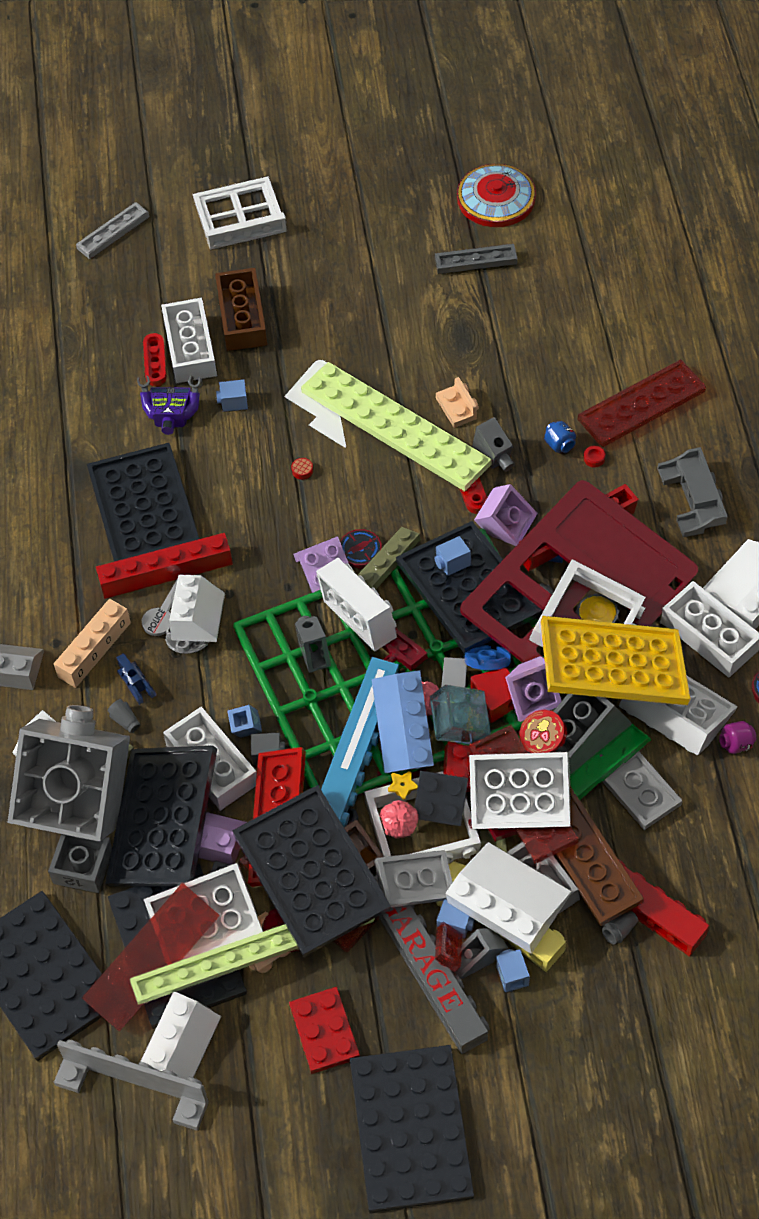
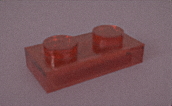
(448, 946)

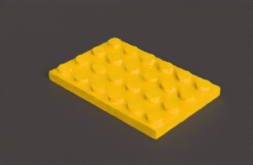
(614, 660)

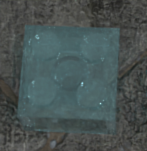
(459, 714)

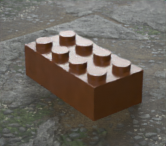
(241, 309)

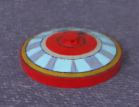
(496, 195)

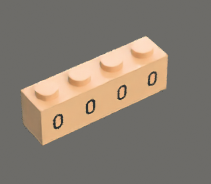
(92, 643)

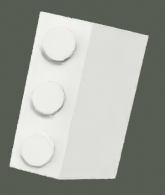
(196, 610)
(181, 1036)

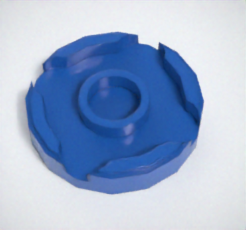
(487, 658)

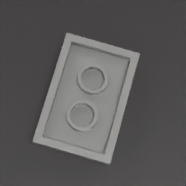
(642, 791)
(414, 878)

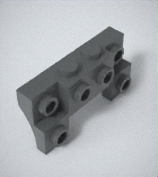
(699, 489)

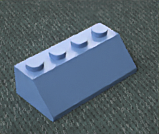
(402, 722)

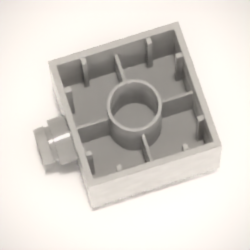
(69, 776)

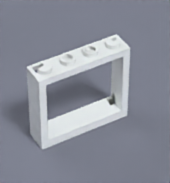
(599, 584)
(380, 797)

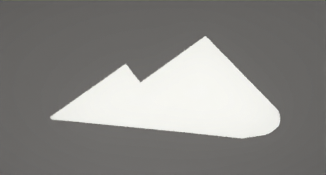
(326, 420)

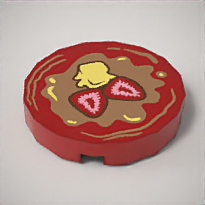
(543, 732)

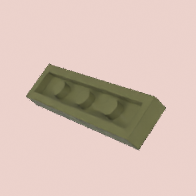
(385, 560)

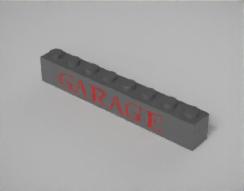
(437, 982)

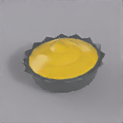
(598, 608)

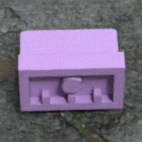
(317, 557)

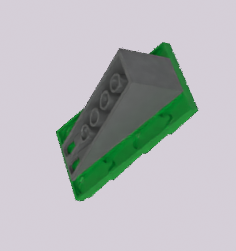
(595, 730)

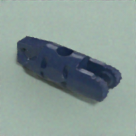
(134, 678)

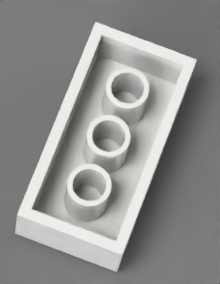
(189, 340)
(357, 603)
(711, 629)
(232, 772)

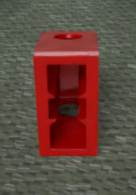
(496, 692)

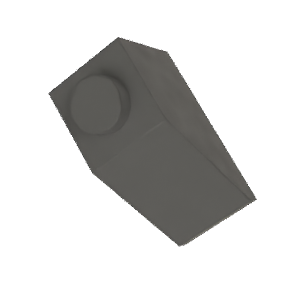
(480, 951)

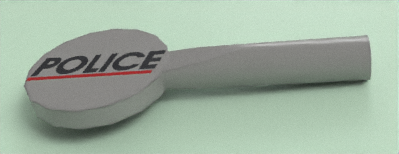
(157, 619)

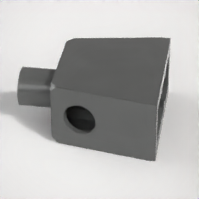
(494, 443)
(310, 632)

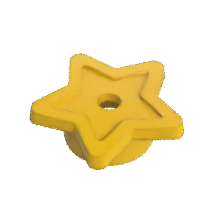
(404, 790)

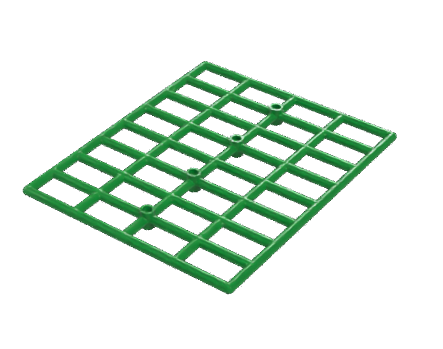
(311, 697)

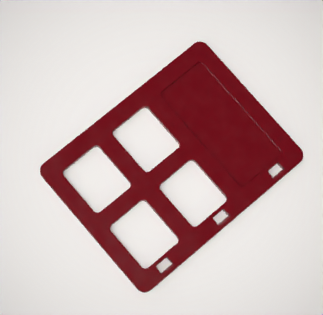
(599, 536)

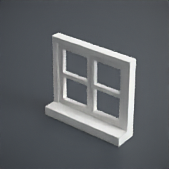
(244, 229)

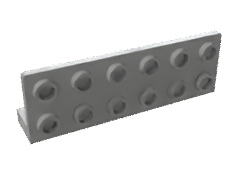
(79, 1060)

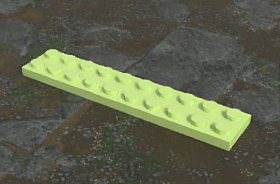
(397, 426)

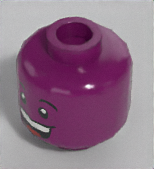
(737, 737)

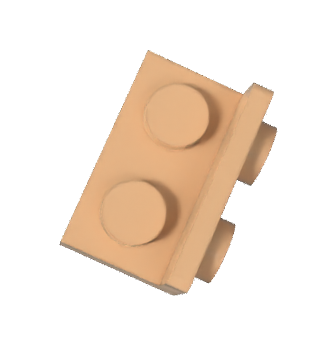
(458, 404)

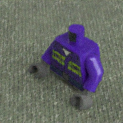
(170, 405)

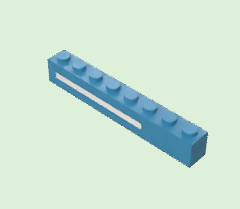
(355, 744)

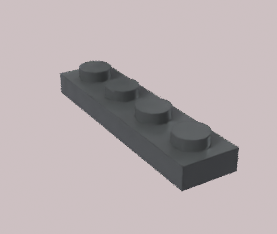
(476, 258)

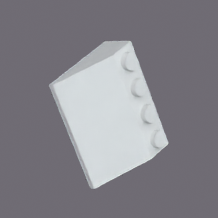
(738, 583)
(689, 724)
(520, 790)
(507, 896)
(229, 897)

